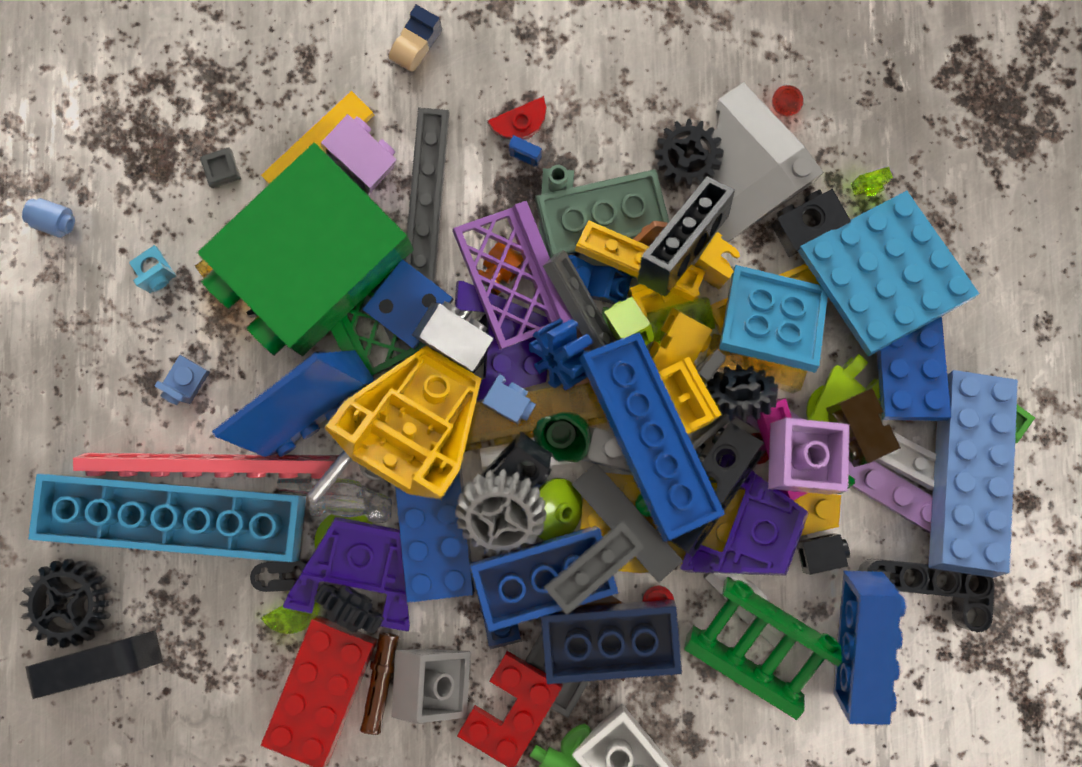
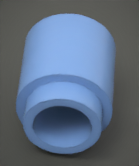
(48, 217)

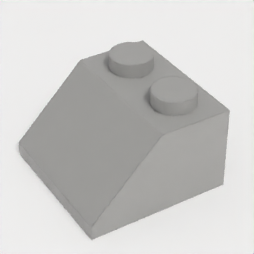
(430, 685)

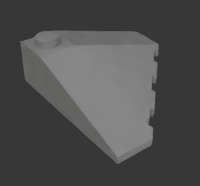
(758, 160)

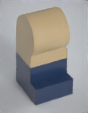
(415, 38)

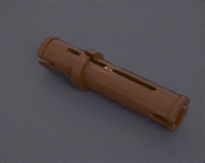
(382, 669)

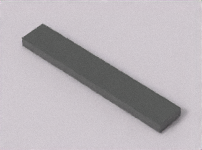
(427, 189)

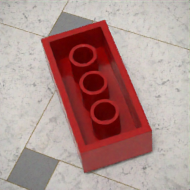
(319, 692)

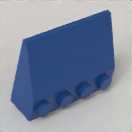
(296, 404)

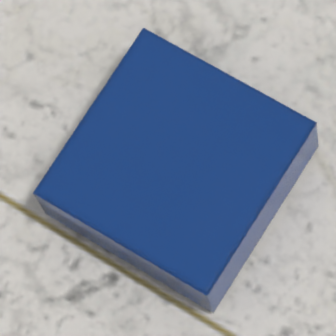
(525, 151)

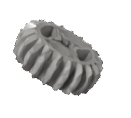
(488, 497)

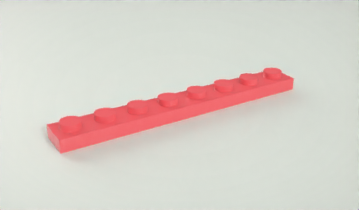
(194, 464)

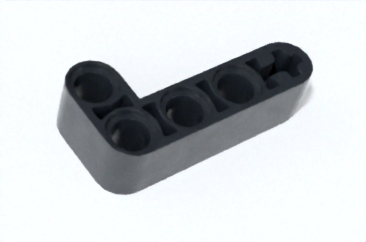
(956, 586)
(94, 665)

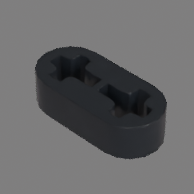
(280, 567)

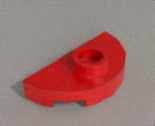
(521, 121)

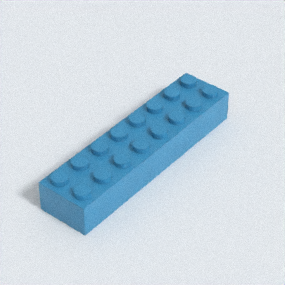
(167, 517)

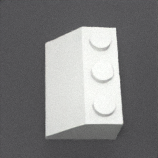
(619, 743)

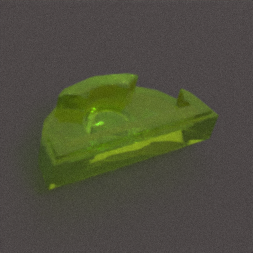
(289, 620)

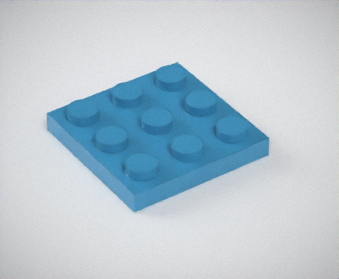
(774, 319)

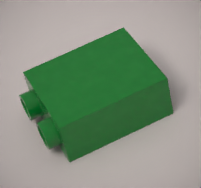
(303, 253)

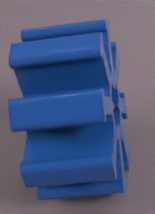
(560, 352)

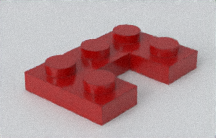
(509, 738)

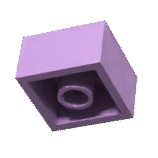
(359, 153)
(808, 456)

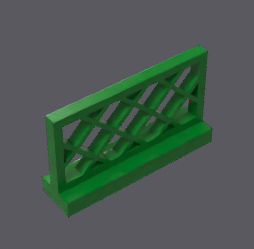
(349, 340)

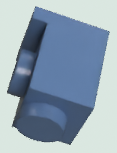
(509, 401)

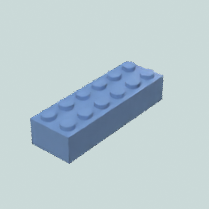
(974, 477)

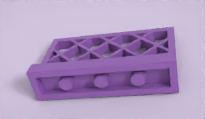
(534, 255)

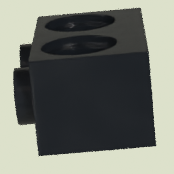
(523, 449)

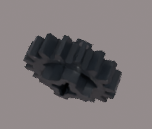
(677, 148)
(744, 392)
(349, 608)

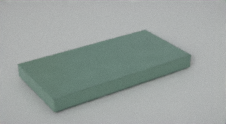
(617, 203)

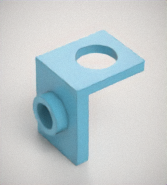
(157, 276)

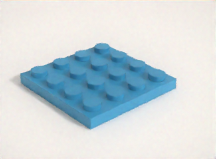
(888, 273)

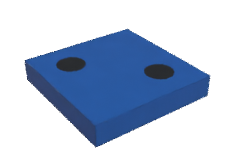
(404, 301)

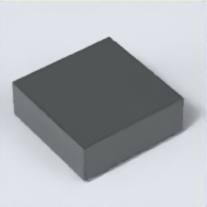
(220, 167)

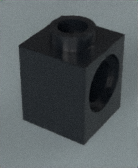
(823, 553)

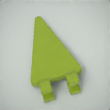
(842, 385)

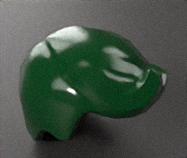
(564, 436)

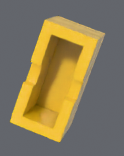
(682, 339)

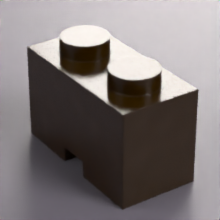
(867, 434)

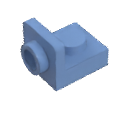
(182, 381)

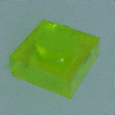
(872, 182)

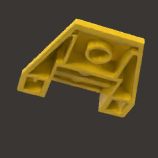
(411, 423)

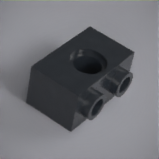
(825, 210)

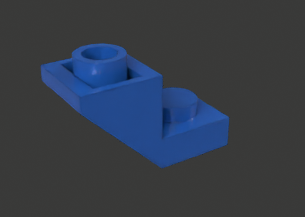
(603, 282)

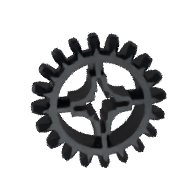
(50, 584)

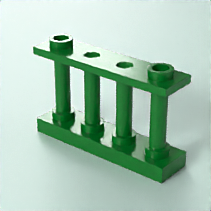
(760, 678)

